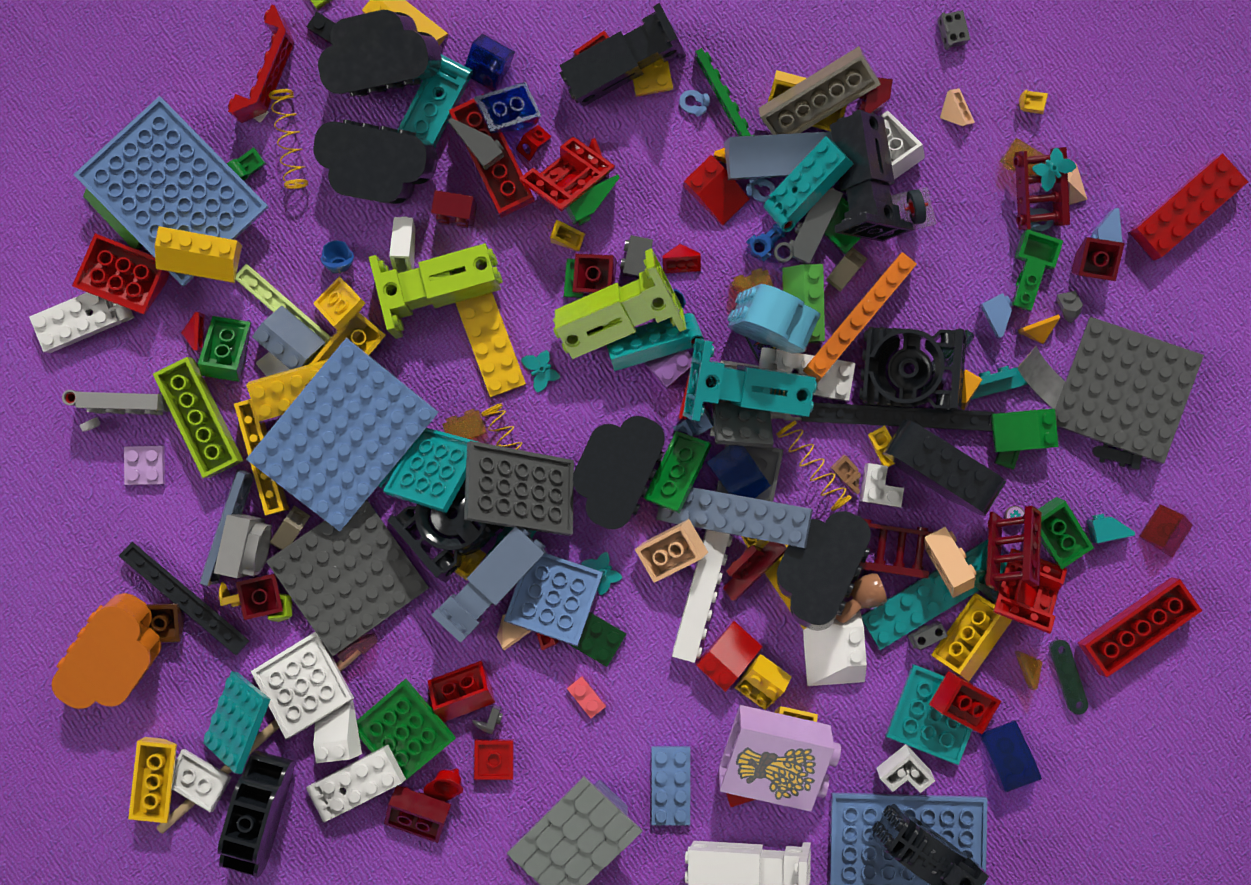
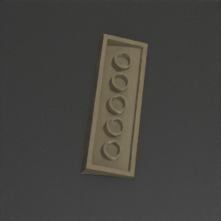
(820, 94)

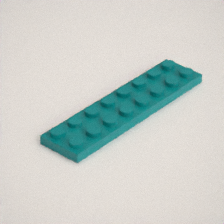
(919, 602)

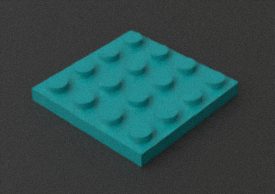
(431, 470)
(236, 722)
(921, 724)

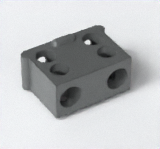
(953, 29)
(927, 635)

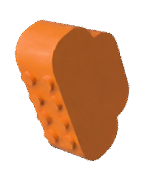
(108, 655)

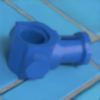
(766, 241)

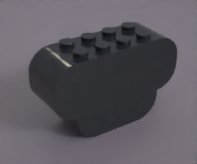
(377, 54)
(373, 161)
(943, 468)
(617, 469)
(823, 572)
(255, 813)

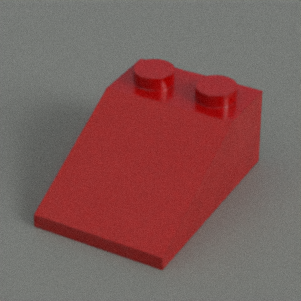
(714, 191)
(729, 656)
(965, 702)

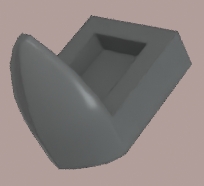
(1070, 305)
(495, 718)

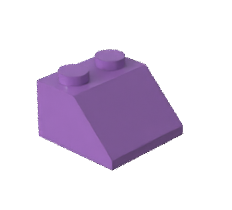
(670, 367)

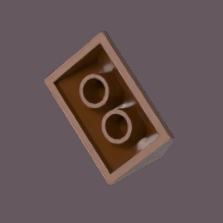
(167, 621)

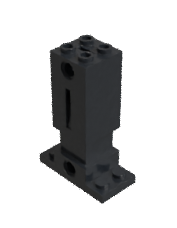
(620, 58)
(867, 181)

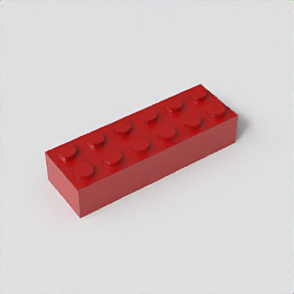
(502, 177)
(1188, 207)
(1139, 626)

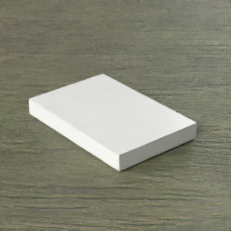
(199, 780)

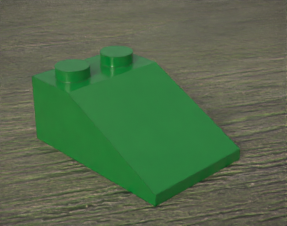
(583, 208)
(224, 349)
(1024, 430)
(1062, 533)

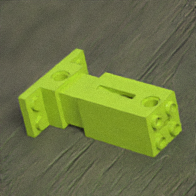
(435, 282)
(617, 310)

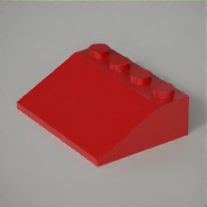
(120, 274)

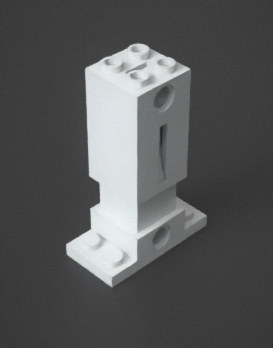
(746, 864)

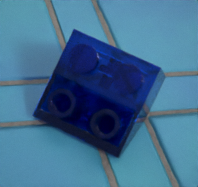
(489, 61)

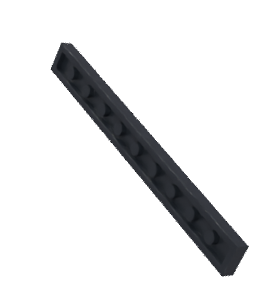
(895, 415)

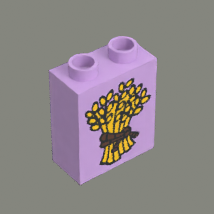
(777, 758)

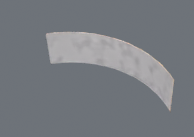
(1041, 377)

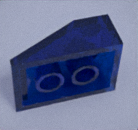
(508, 109)
(738, 472)
(1010, 756)

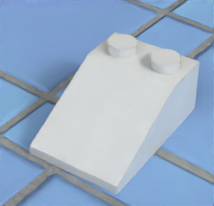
(903, 145)
(337, 735)

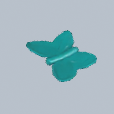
(1053, 167)
(541, 368)
(609, 576)

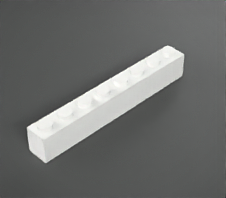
(700, 596)

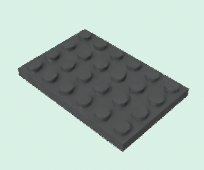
(519, 489)

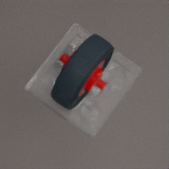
(915, 207)

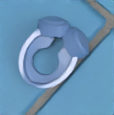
(702, 98)
(751, 191)
(1037, 227)

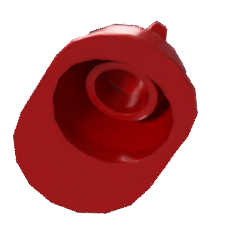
(445, 785)

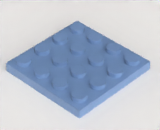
(554, 598)

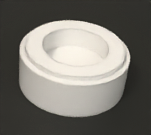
(90, 424)

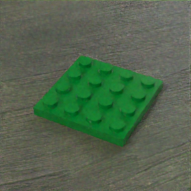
(407, 726)

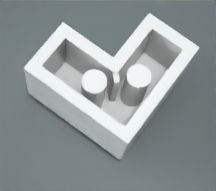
(874, 488)
(905, 766)

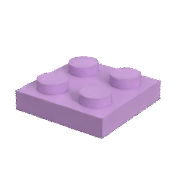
(144, 465)

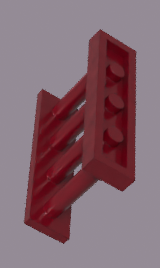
(1059, 194)
(1029, 555)
(898, 565)

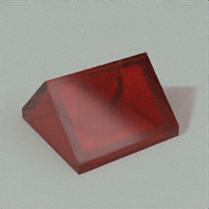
(1166, 530)

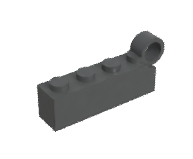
(812, 229)

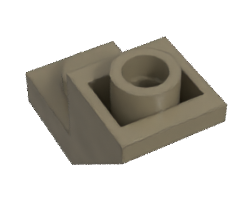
(846, 269)
(290, 528)

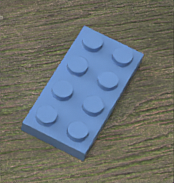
(670, 785)

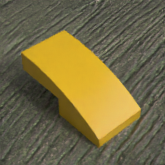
(880, 439)

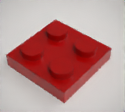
(494, 759)

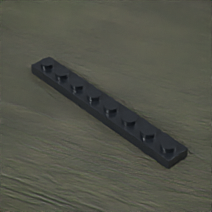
(187, 600)

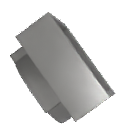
(243, 546)

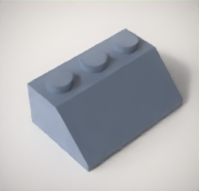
(288, 339)

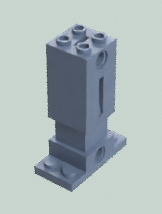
(490, 582)

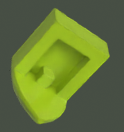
(286, 614)

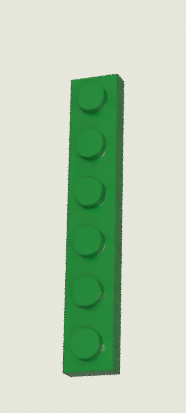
(722, 93)

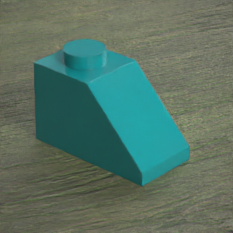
(1107, 528)

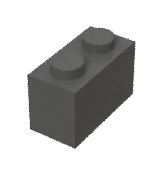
(635, 256)

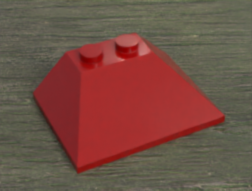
(569, 175)
(1031, 604)

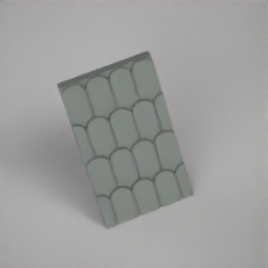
(576, 836)

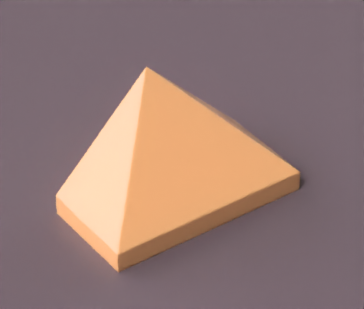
(956, 109)
(1076, 187)
(509, 633)

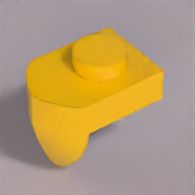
(1033, 101)
(225, 597)

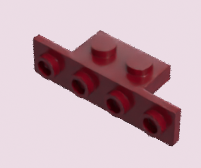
(751, 567)

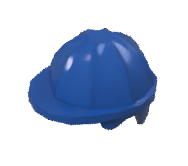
(337, 256)

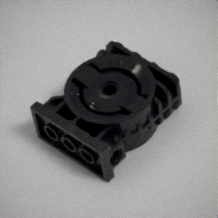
(884, 341)
(443, 564)
(925, 850)

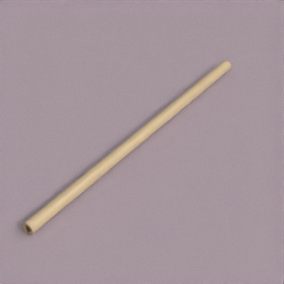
(260, 738)

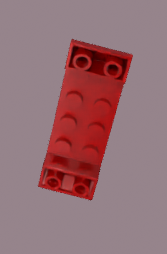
(269, 75)

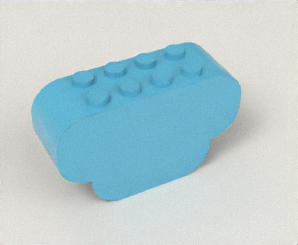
(773, 318)

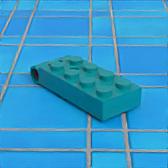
(430, 114)
(807, 184)
(653, 342)

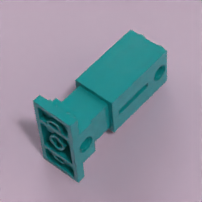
(744, 386)

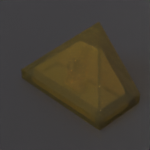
(1030, 668)

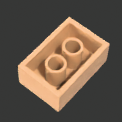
(671, 550)
(950, 561)

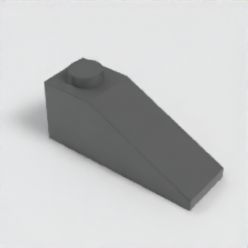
(481, 145)

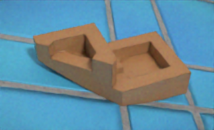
(847, 473)

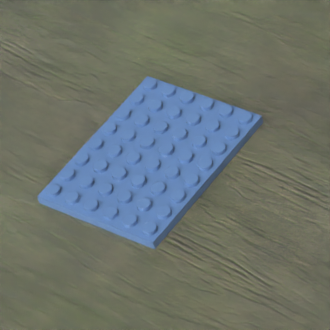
(170, 179)
(342, 434)
(859, 858)

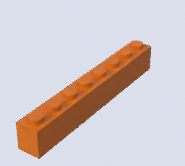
(859, 317)

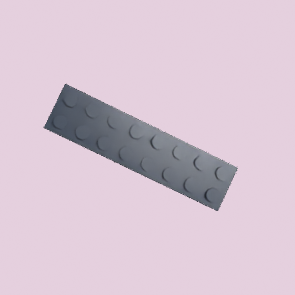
(743, 517)

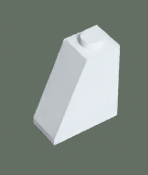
(403, 244)

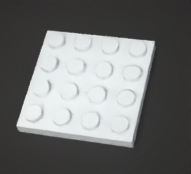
(302, 685)

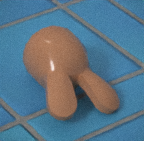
(866, 593)

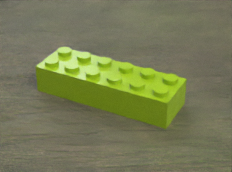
(198, 417)

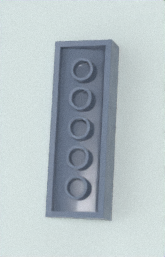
(768, 154)
(234, 505)

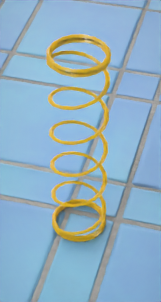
(295, 182)
(492, 410)
(841, 501)

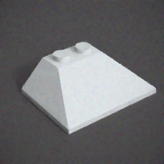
(836, 653)

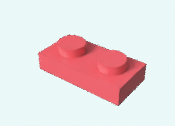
(586, 697)

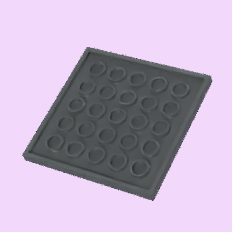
(1127, 389)
(347, 577)

